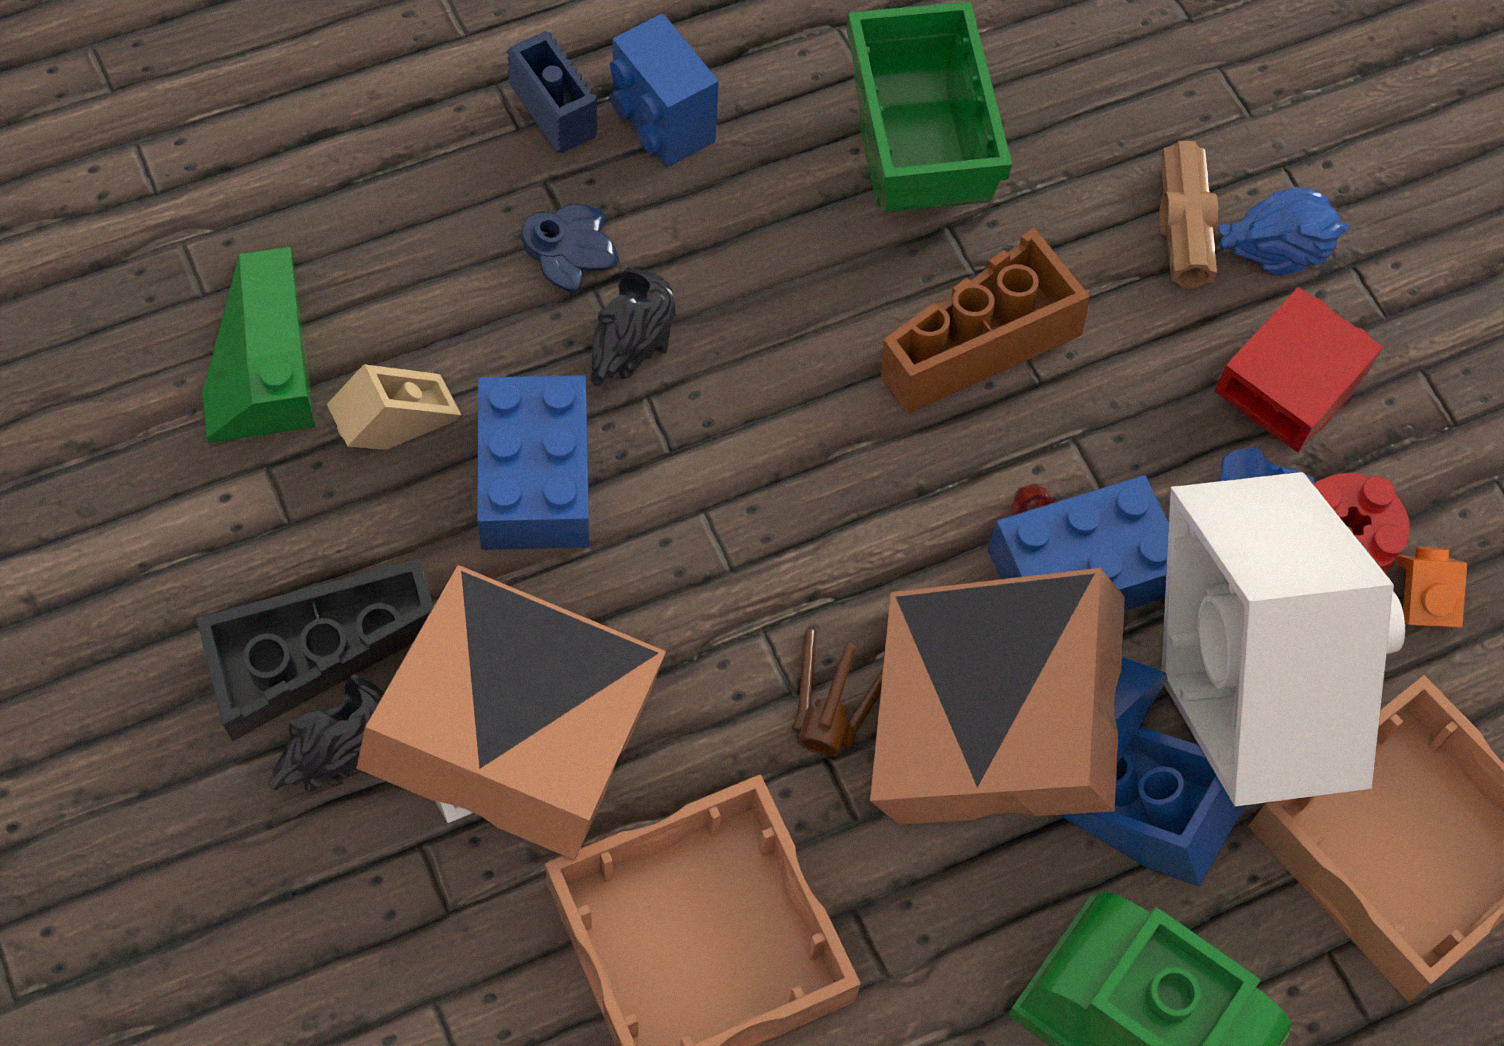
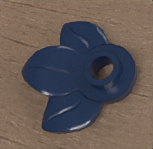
(575, 244)

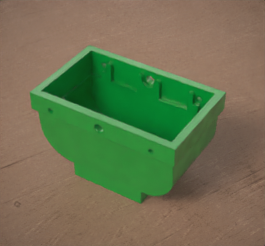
(926, 107)
(1144, 983)

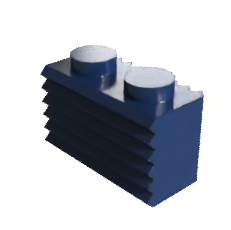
(553, 91)

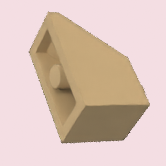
(391, 406)

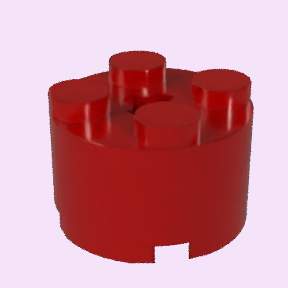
(1370, 513)

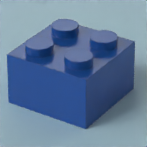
(664, 90)

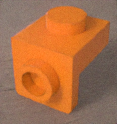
(1433, 588)

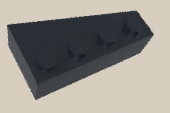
(308, 640)

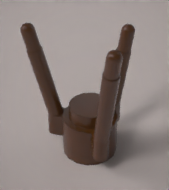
(825, 726)

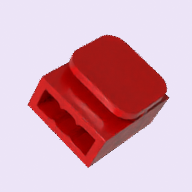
(1298, 369)

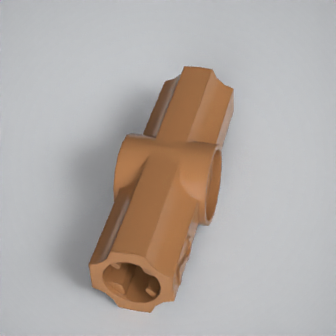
(1188, 215)

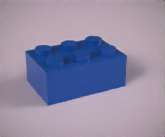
(532, 462)
(1104, 529)

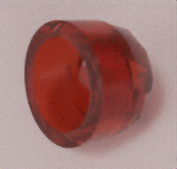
(1030, 493)

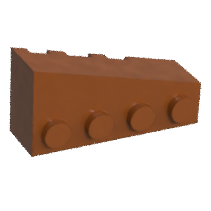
(986, 325)

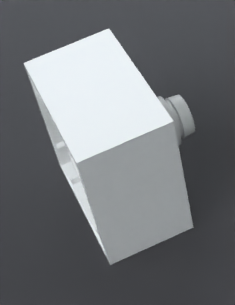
(1276, 637)

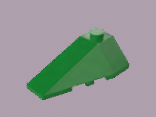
(259, 356)

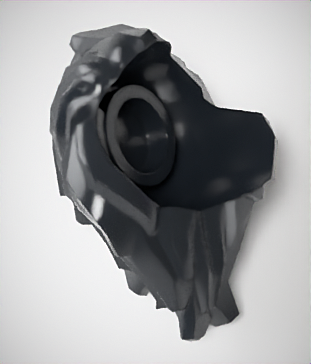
(632, 325)
(327, 740)

